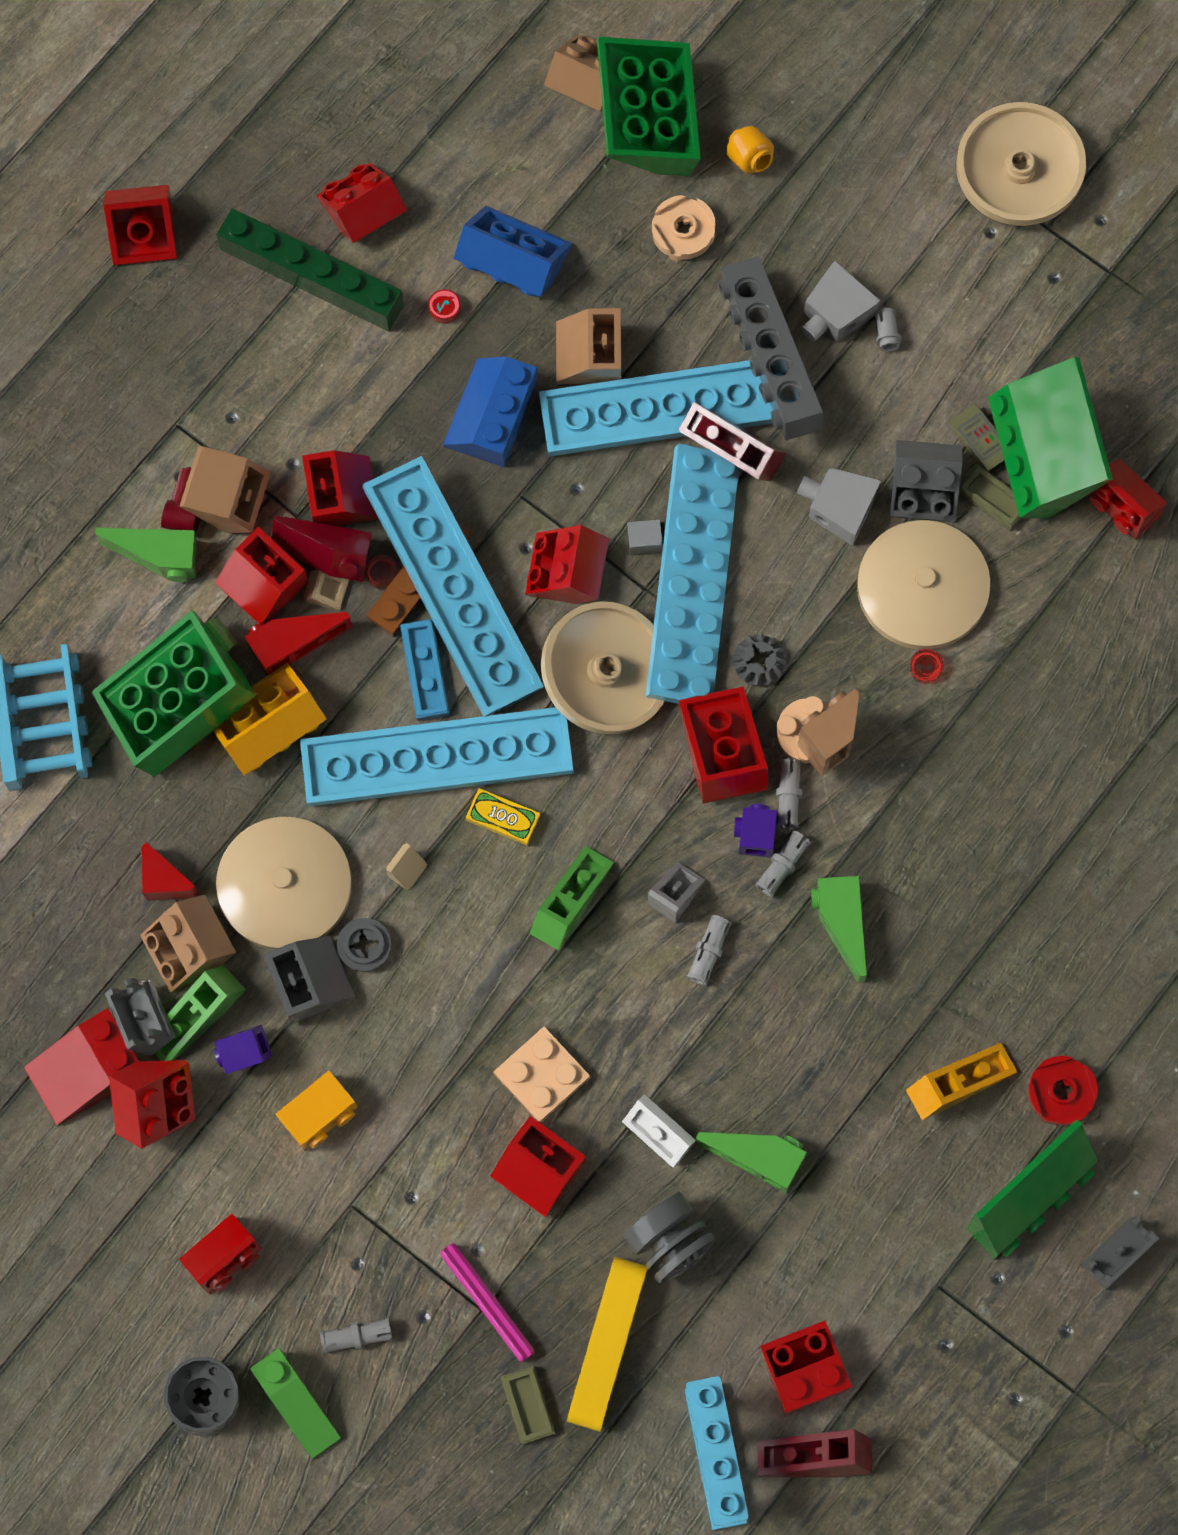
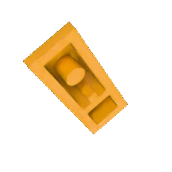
(960, 1080)

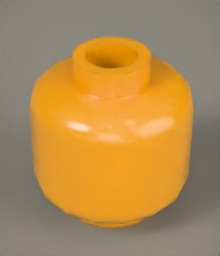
(750, 149)

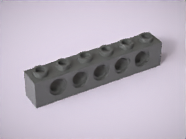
(750, 279)

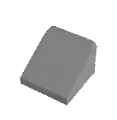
(644, 537)

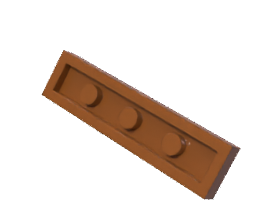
(398, 600)

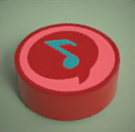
(444, 306)

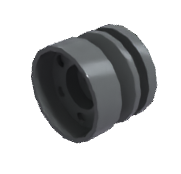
(670, 1238)
(203, 1375)

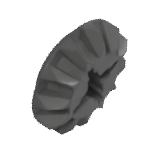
(754, 673)
(351, 935)

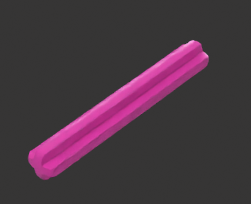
(487, 1302)

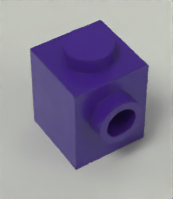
(756, 830)
(242, 1049)

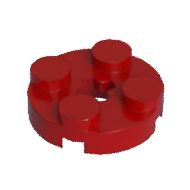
(1073, 1074)

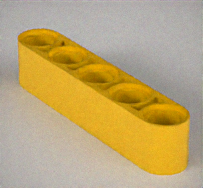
(607, 1344)

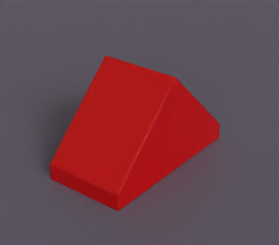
(162, 879)

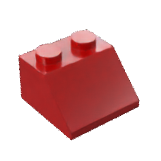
(140, 224)

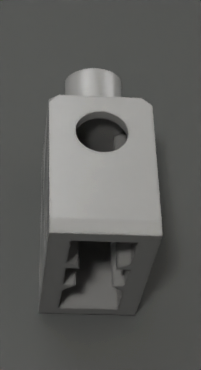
(838, 305)
(840, 501)

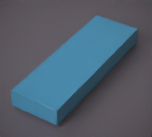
(424, 670)

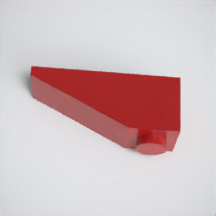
(293, 637)

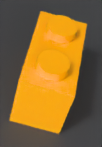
(317, 1111)

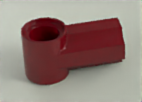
(174, 516)

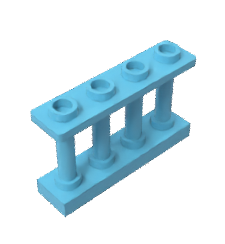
(12, 736)
(716, 1453)

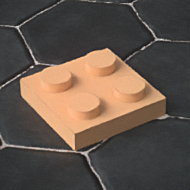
(541, 1074)

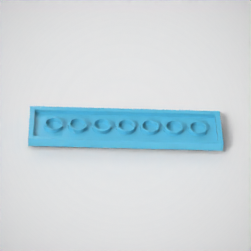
(648, 407)
(692, 575)
(453, 586)
(436, 756)

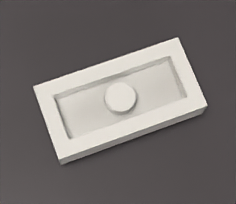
(658, 1131)

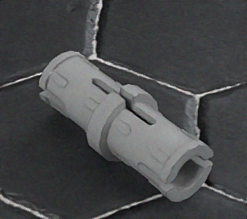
(789, 793)
(782, 863)
(709, 950)
(356, 1335)

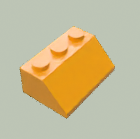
(269, 720)

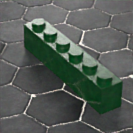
(310, 269)

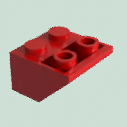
(361, 201)
(336, 487)
(1128, 500)
(567, 565)
(261, 577)
(151, 1100)
(538, 1166)
(221, 1255)
(805, 1368)

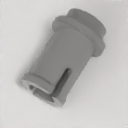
(888, 336)

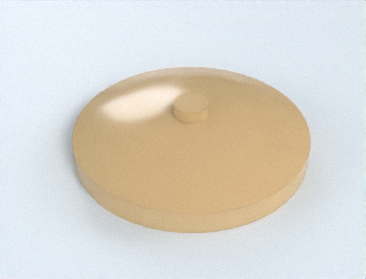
(1021, 163)
(923, 584)
(599, 667)
(283, 882)

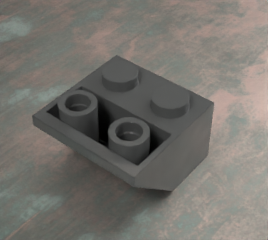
(926, 480)
(309, 977)

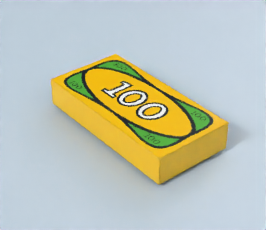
(503, 816)

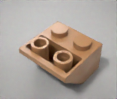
(576, 71)
(589, 347)
(225, 490)
(829, 735)
(187, 942)

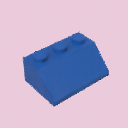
(511, 251)
(492, 409)

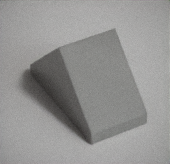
(675, 891)

